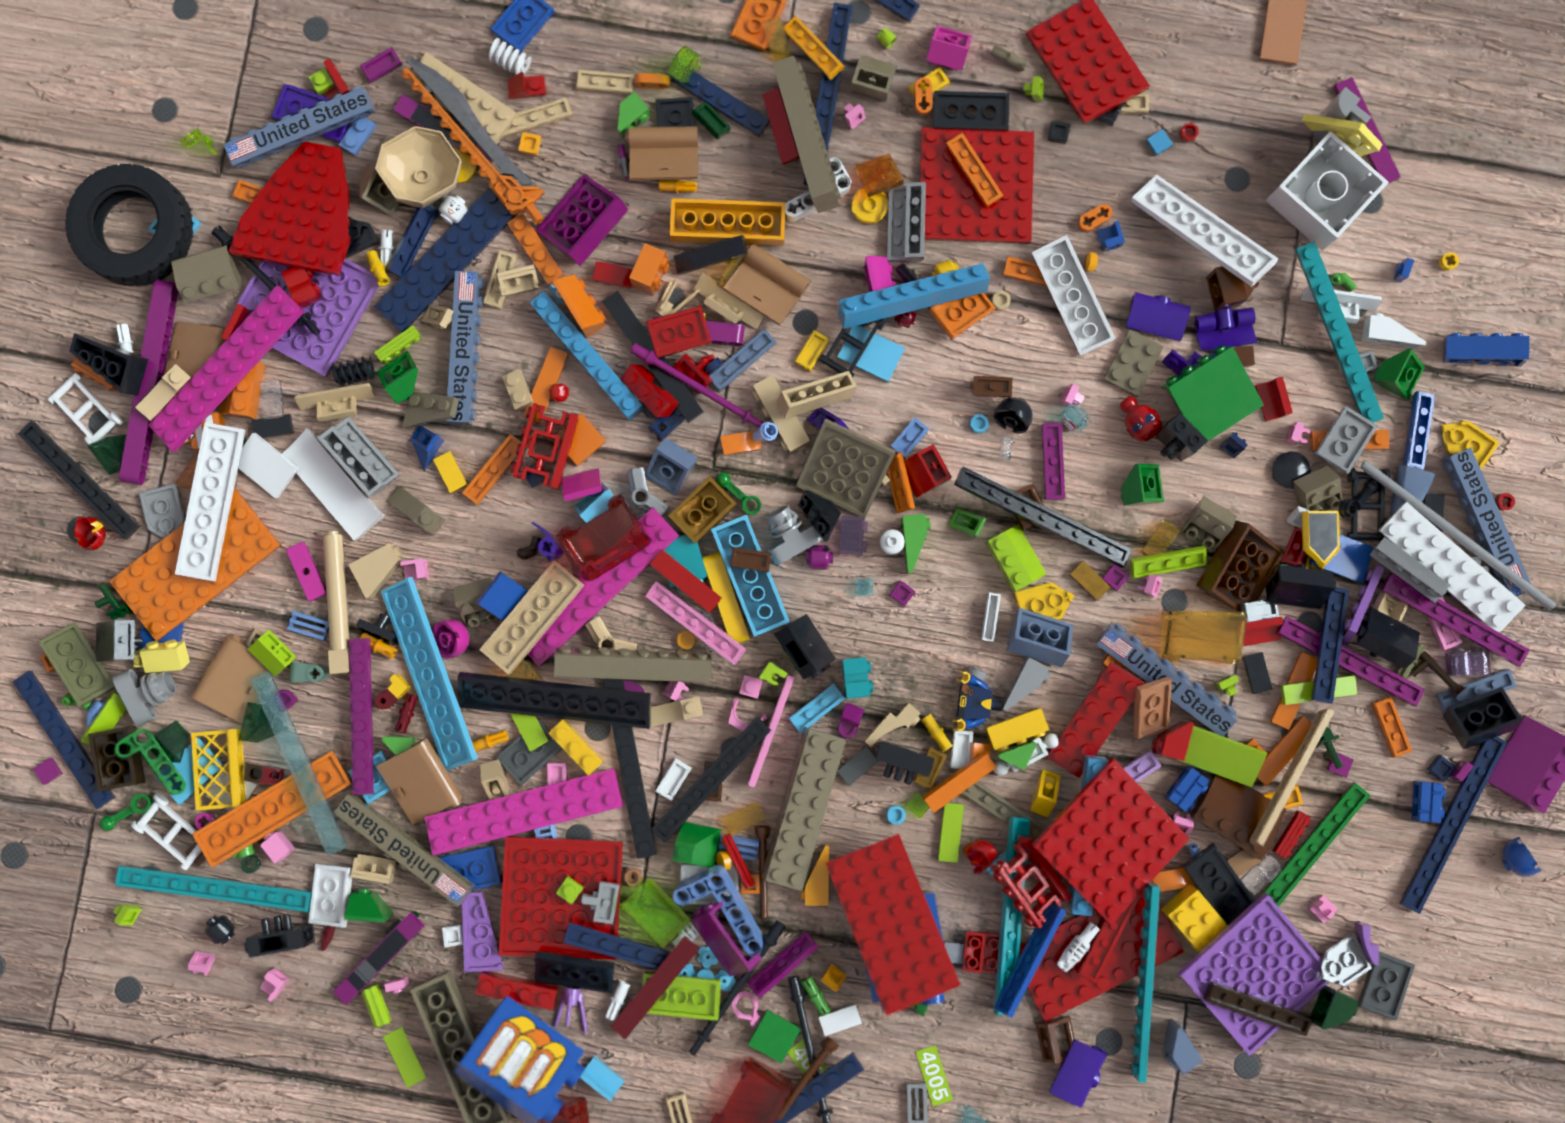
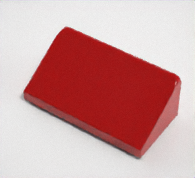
(1294, 552)

